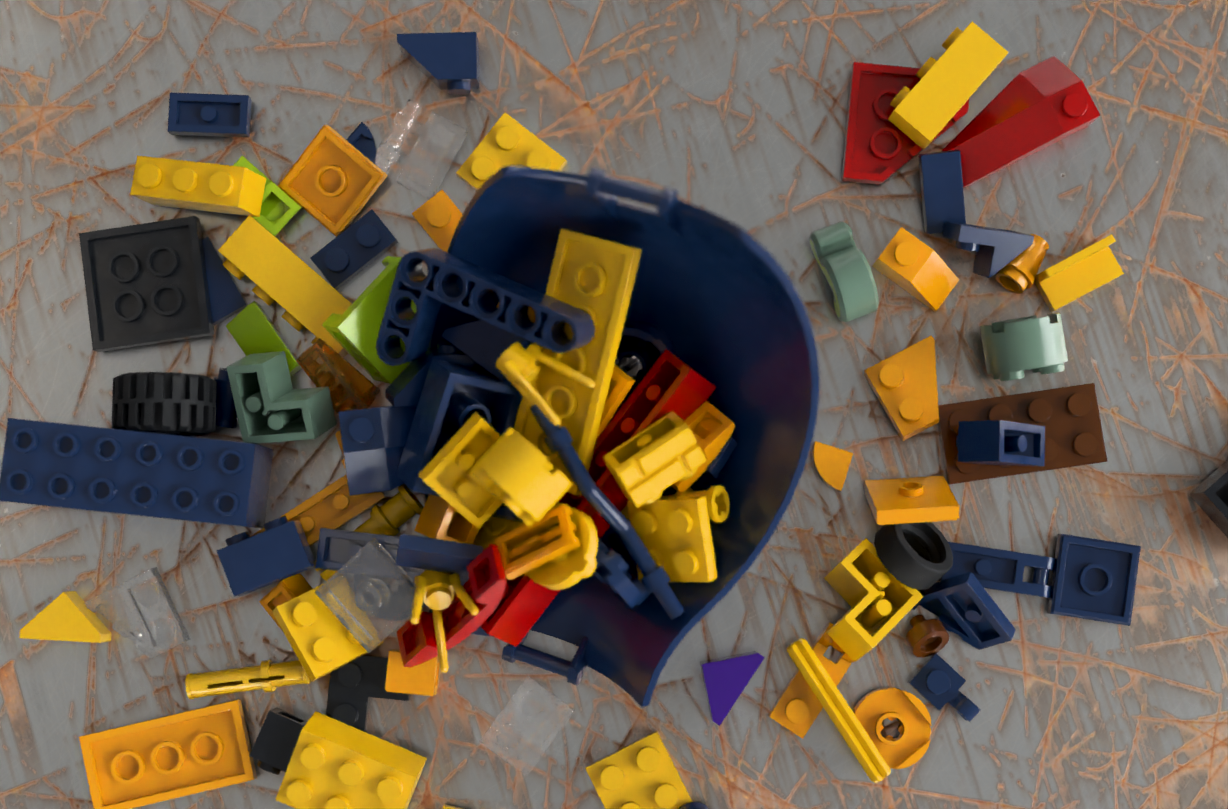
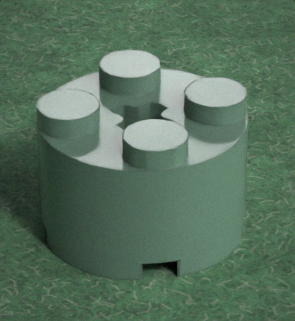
(1024, 345)

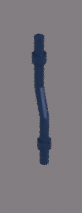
(654, 578)

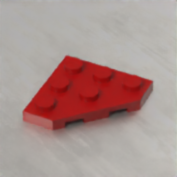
(873, 143)

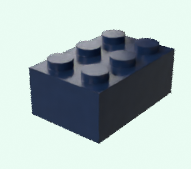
(445, 405)

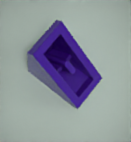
(726, 679)

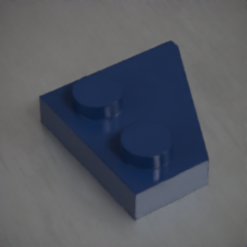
(967, 611)

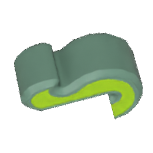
(845, 271)

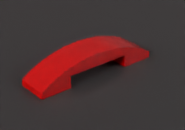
(486, 590)

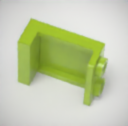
(361, 323)

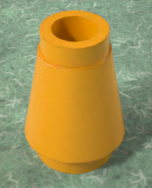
(1023, 269)

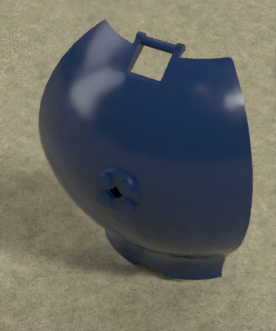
(718, 308)

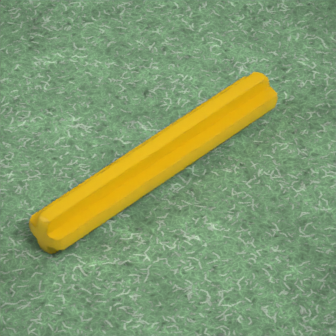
(838, 710)

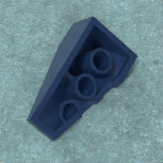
(374, 446)

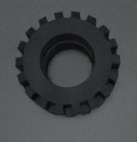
(164, 403)

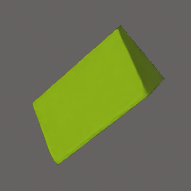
(258, 335)

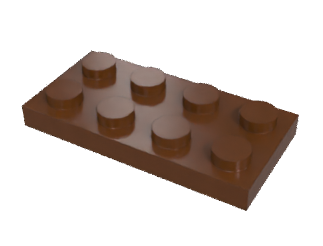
(1069, 420)

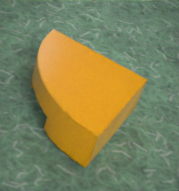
(831, 464)

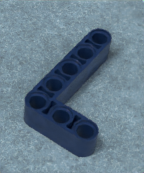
(475, 299)

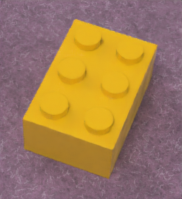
(348, 769)

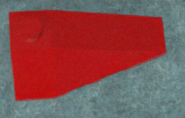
(1023, 119)

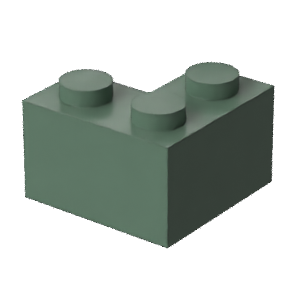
(269, 405)

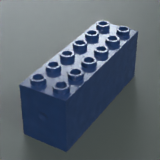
(135, 473)

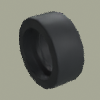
(911, 568)

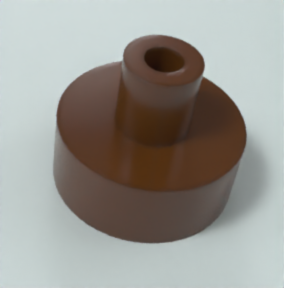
(926, 636)

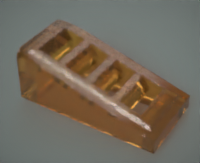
(347, 385)

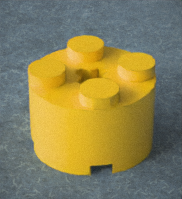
(521, 477)

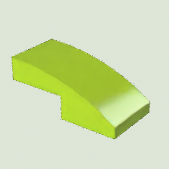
(276, 206)

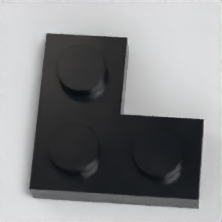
(354, 685)

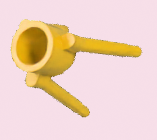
(520, 369)
(437, 592)

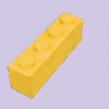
(283, 279)

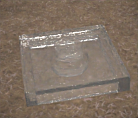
(369, 595)

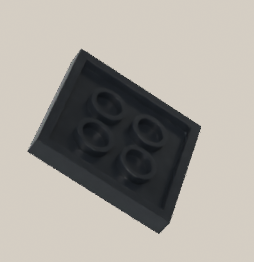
(146, 284)

